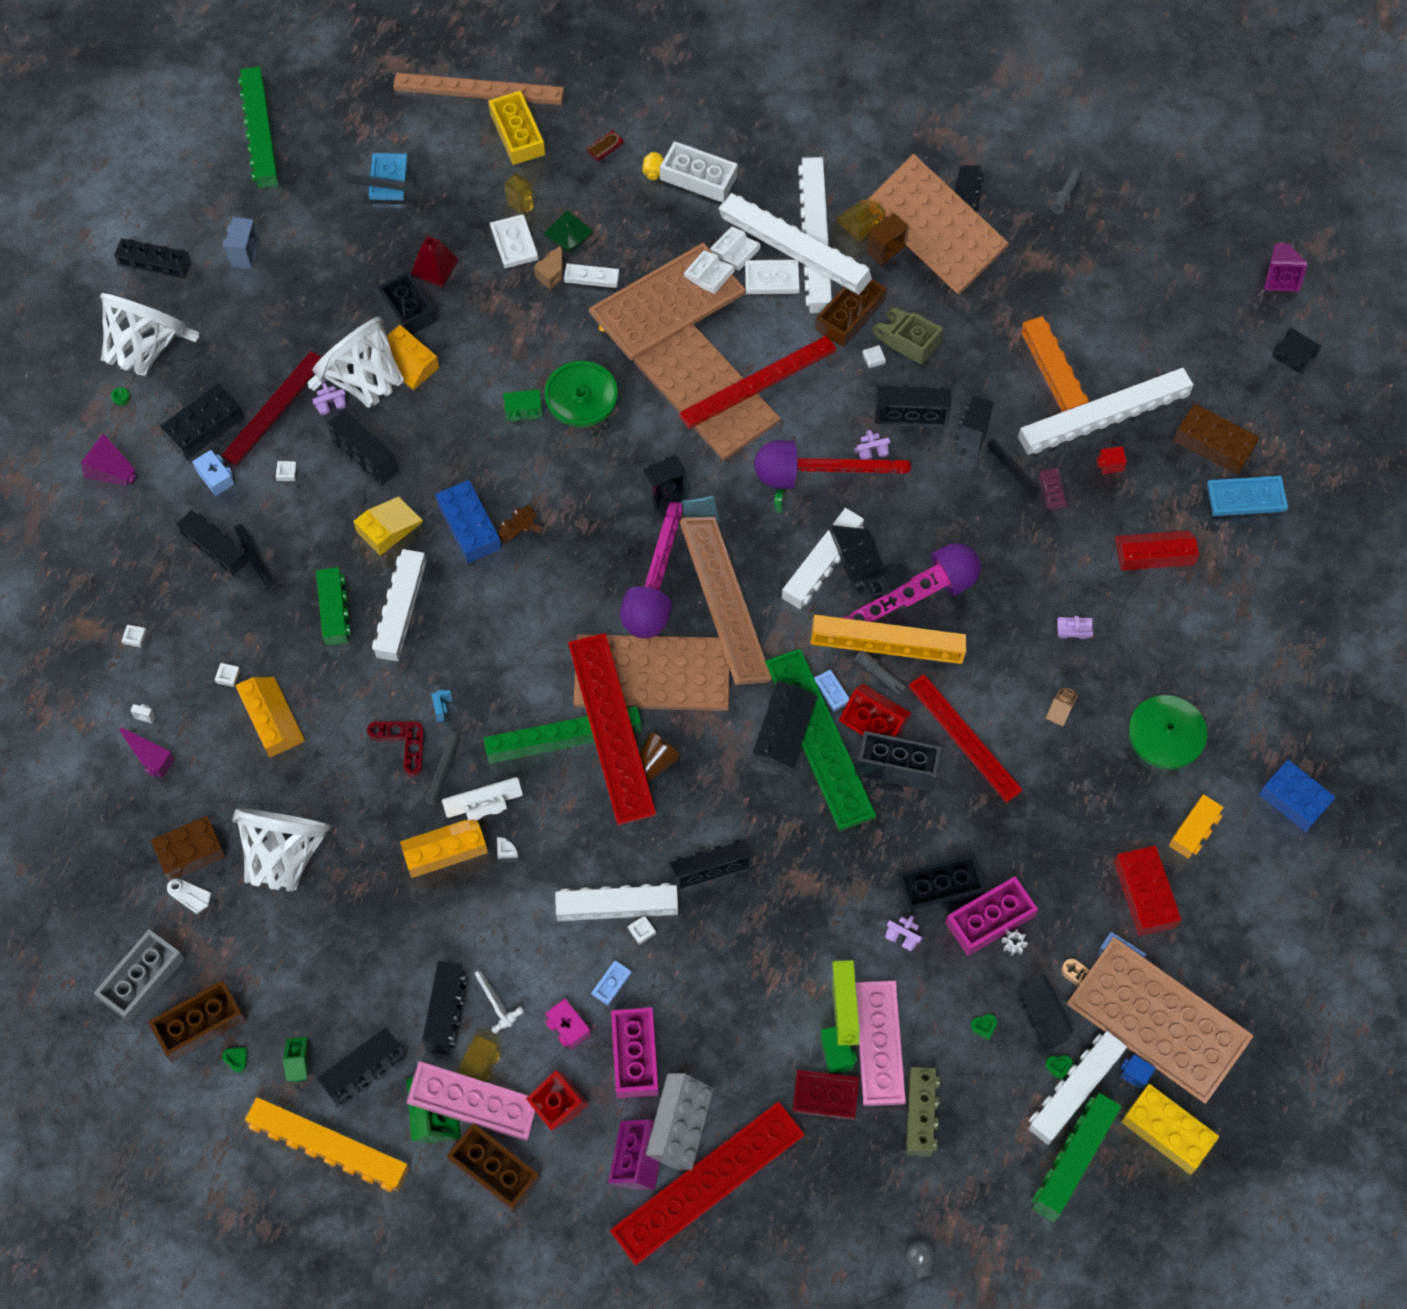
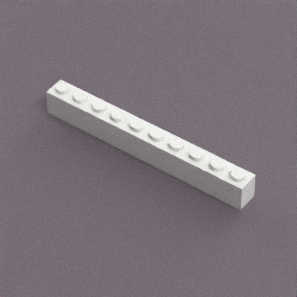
(816, 225)
(795, 243)
(1105, 411)

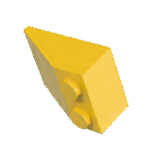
(386, 524)

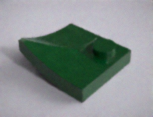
(568, 232)

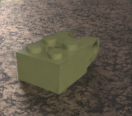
(909, 334)

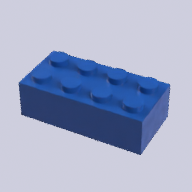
(468, 521)

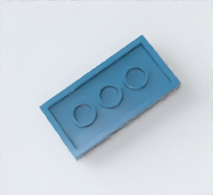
(1247, 496)

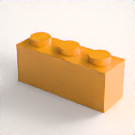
(1197, 827)

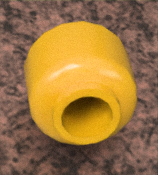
(652, 165)

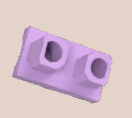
(322, 402)
(880, 445)
(1074, 627)
(912, 938)

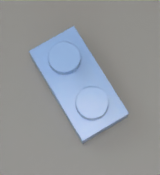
(831, 690)
(611, 983)

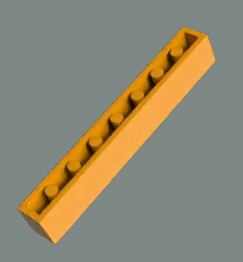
(888, 639)
(327, 1144)

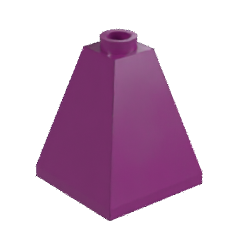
(1285, 269)
(107, 464)

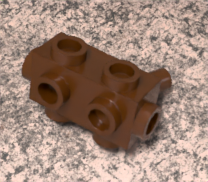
(522, 521)

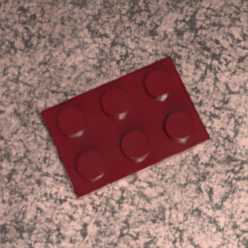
(825, 1095)

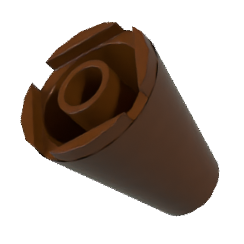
(657, 756)

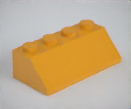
(270, 714)
(443, 847)

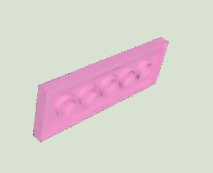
(880, 1044)
(471, 1101)

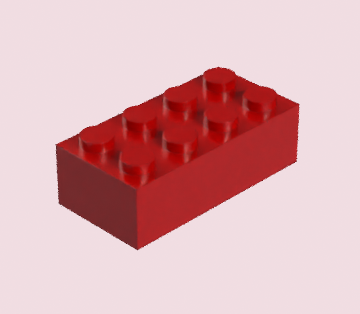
(1147, 891)

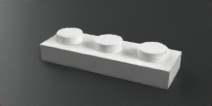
(591, 275)

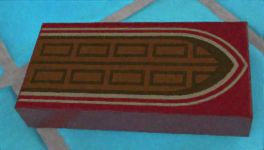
(605, 145)

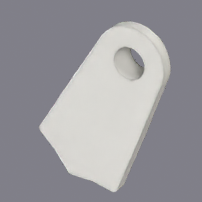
(189, 895)

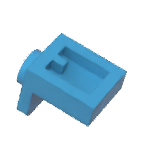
(439, 699)

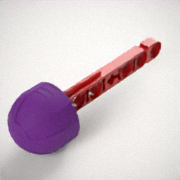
(778, 465)

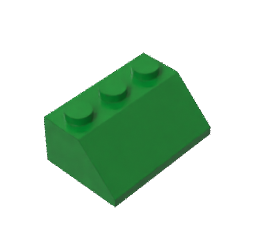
(431, 1126)

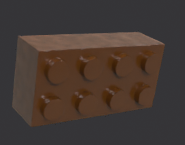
(849, 312)
(1216, 439)
(196, 1021)
(493, 1168)

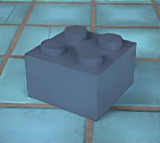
(241, 242)

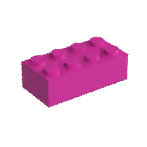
(991, 916)
(634, 1053)

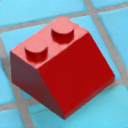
(557, 1100)

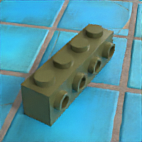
(921, 1112)

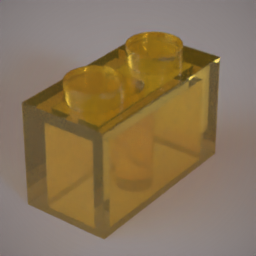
(519, 194)
(479, 1059)

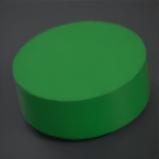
(120, 396)

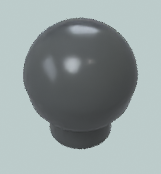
(921, 1258)

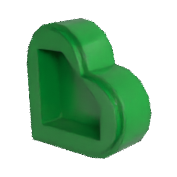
(779, 500)
(984, 1026)
(236, 1058)
(1059, 1066)

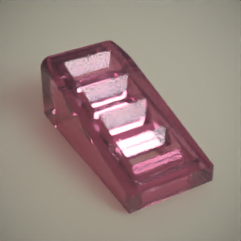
(1051, 477)

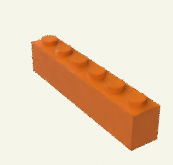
(1053, 364)

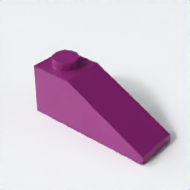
(151, 756)

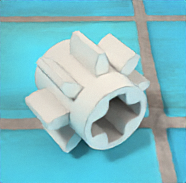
(1009, 943)

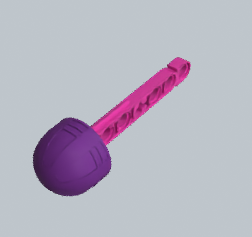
(954, 567)
(646, 609)

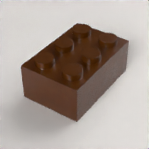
(188, 848)

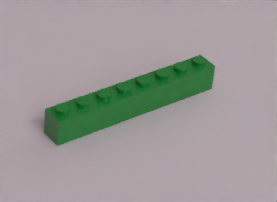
(258, 127)
(546, 738)

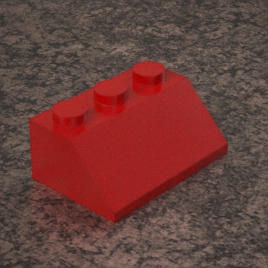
(874, 713)

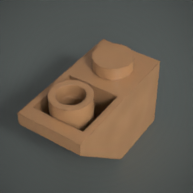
(550, 269)
(1062, 706)

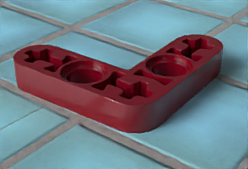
(405, 735)

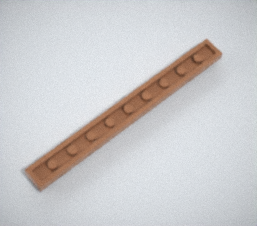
(476, 88)

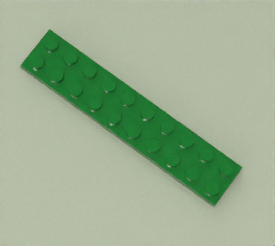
(825, 748)

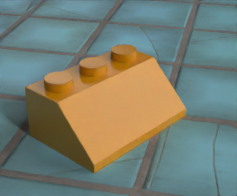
(411, 357)

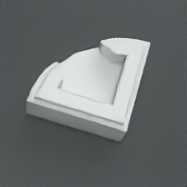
(505, 849)

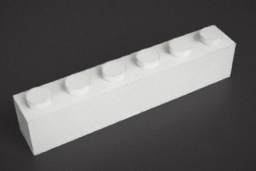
(818, 564)
(400, 605)
(617, 902)
(1077, 1087)

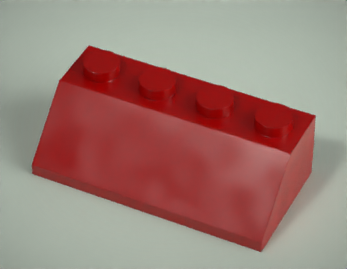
(1157, 550)

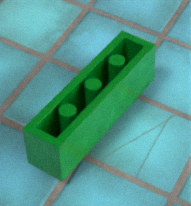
(331, 605)

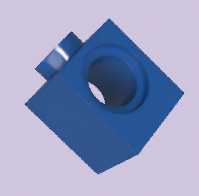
(1137, 1071)

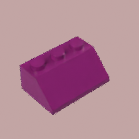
(630, 1164)

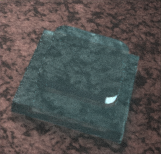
(700, 508)

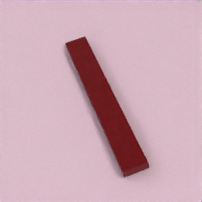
(271, 410)

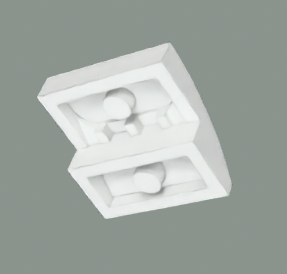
(735, 248)
(709, 272)

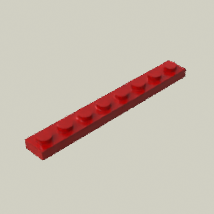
(965, 738)

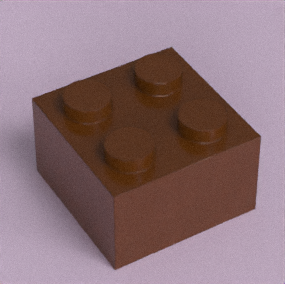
(887, 239)

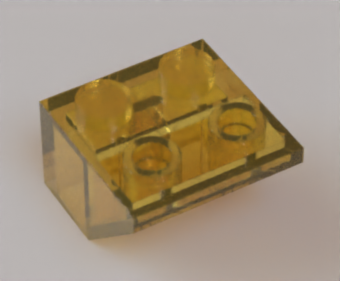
(861, 218)

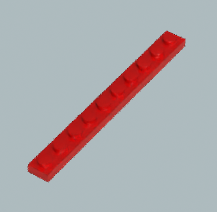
(757, 382)

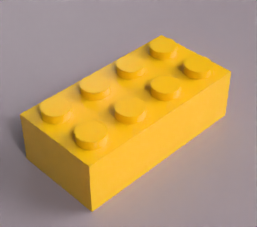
(516, 127)
(1170, 1129)

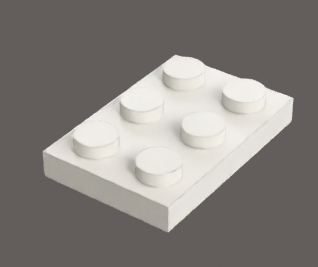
(514, 241)
(772, 277)

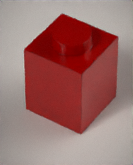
(1111, 460)

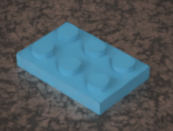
(388, 166)

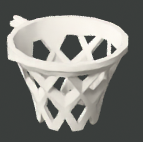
(164, 325)
(347, 352)
(286, 856)

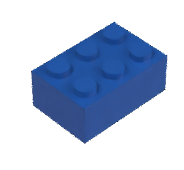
(1297, 795)

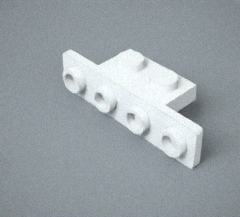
(482, 800)

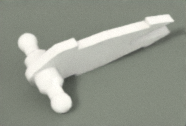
(506, 1018)

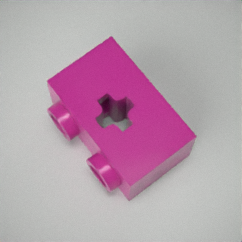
(562, 1014)

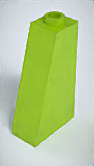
(845, 1002)

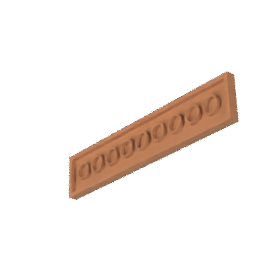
(725, 600)

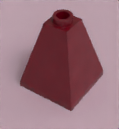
(434, 262)

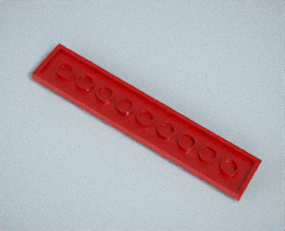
(611, 729)
(706, 1183)

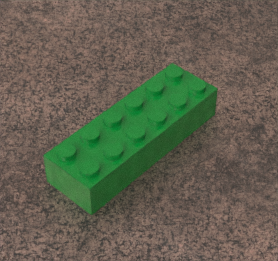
(1075, 1159)

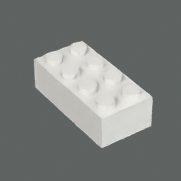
(698, 171)

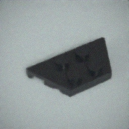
(856, 553)

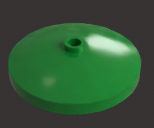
(581, 394)
(1167, 732)

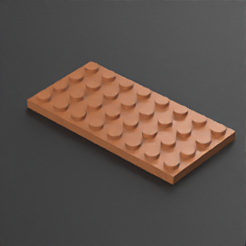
(941, 225)
(660, 305)
(691, 370)
(668, 672)
(1160, 1020)

